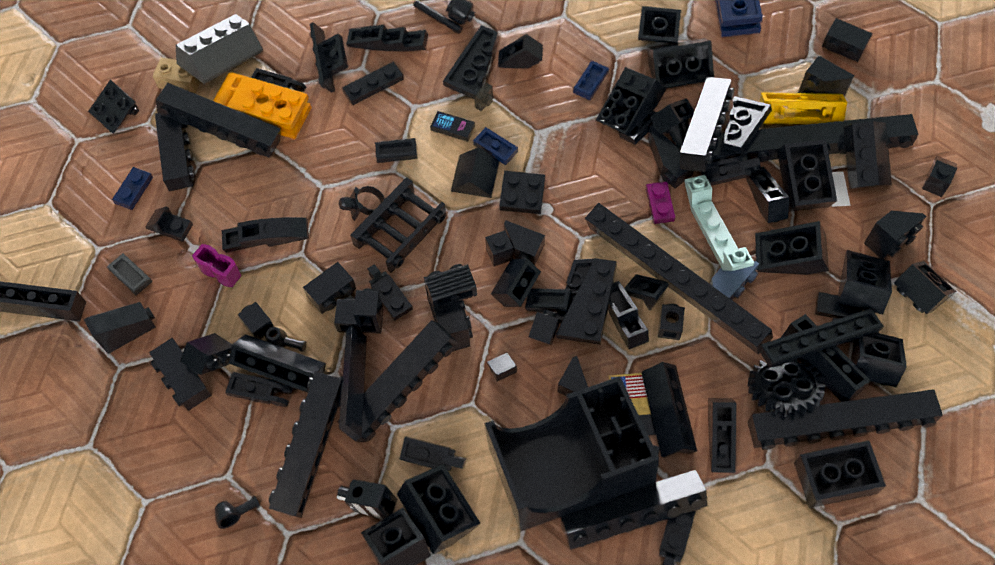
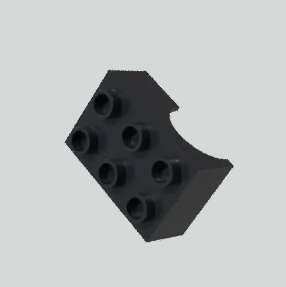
(574, 456)

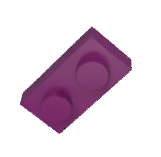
(660, 202)

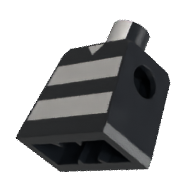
(368, 498)

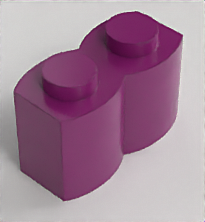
(216, 265)

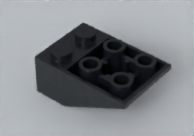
(630, 101)

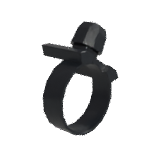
(352, 204)

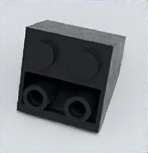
(894, 231)

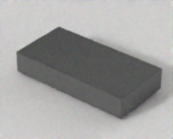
(129, 274)

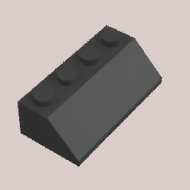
(218, 49)

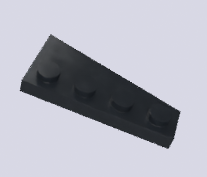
(472, 65)
(589, 308)

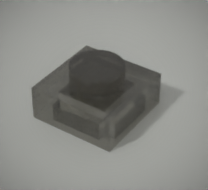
(484, 97)

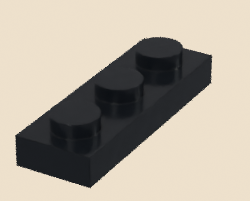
(372, 83)

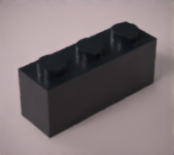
(186, 384)

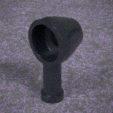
(283, 340)
(228, 515)

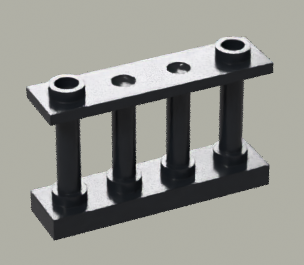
(391, 206)

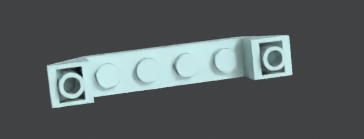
(713, 227)

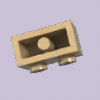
(169, 72)

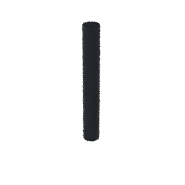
(437, 16)

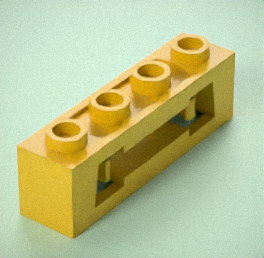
(803, 108)

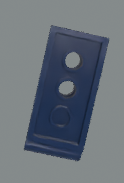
(739, 17)

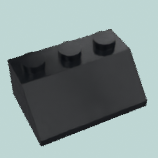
(681, 63)
(867, 155)
(437, 508)

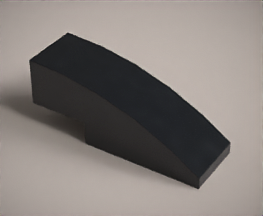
(626, 317)

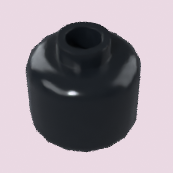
(460, 11)

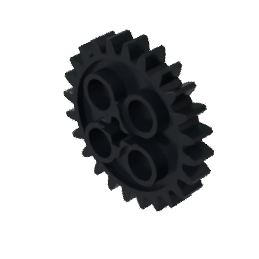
(786, 387)

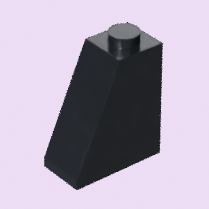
(120, 325)

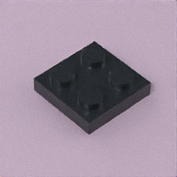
(522, 192)

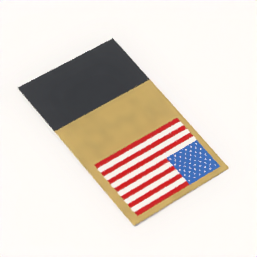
(636, 390)

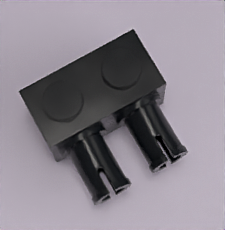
(674, 120)

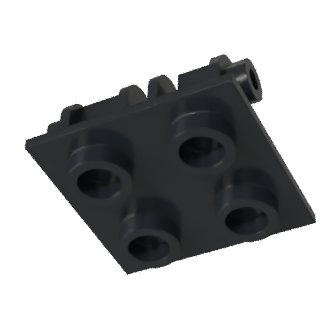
(113, 106)

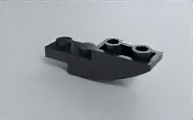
(265, 231)

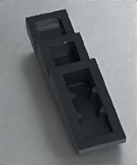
(384, 39)

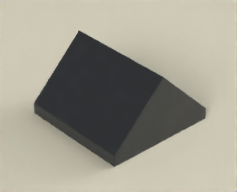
(475, 173)

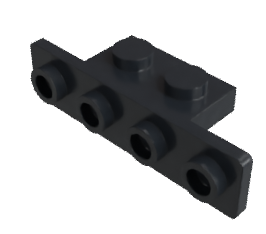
(329, 56)

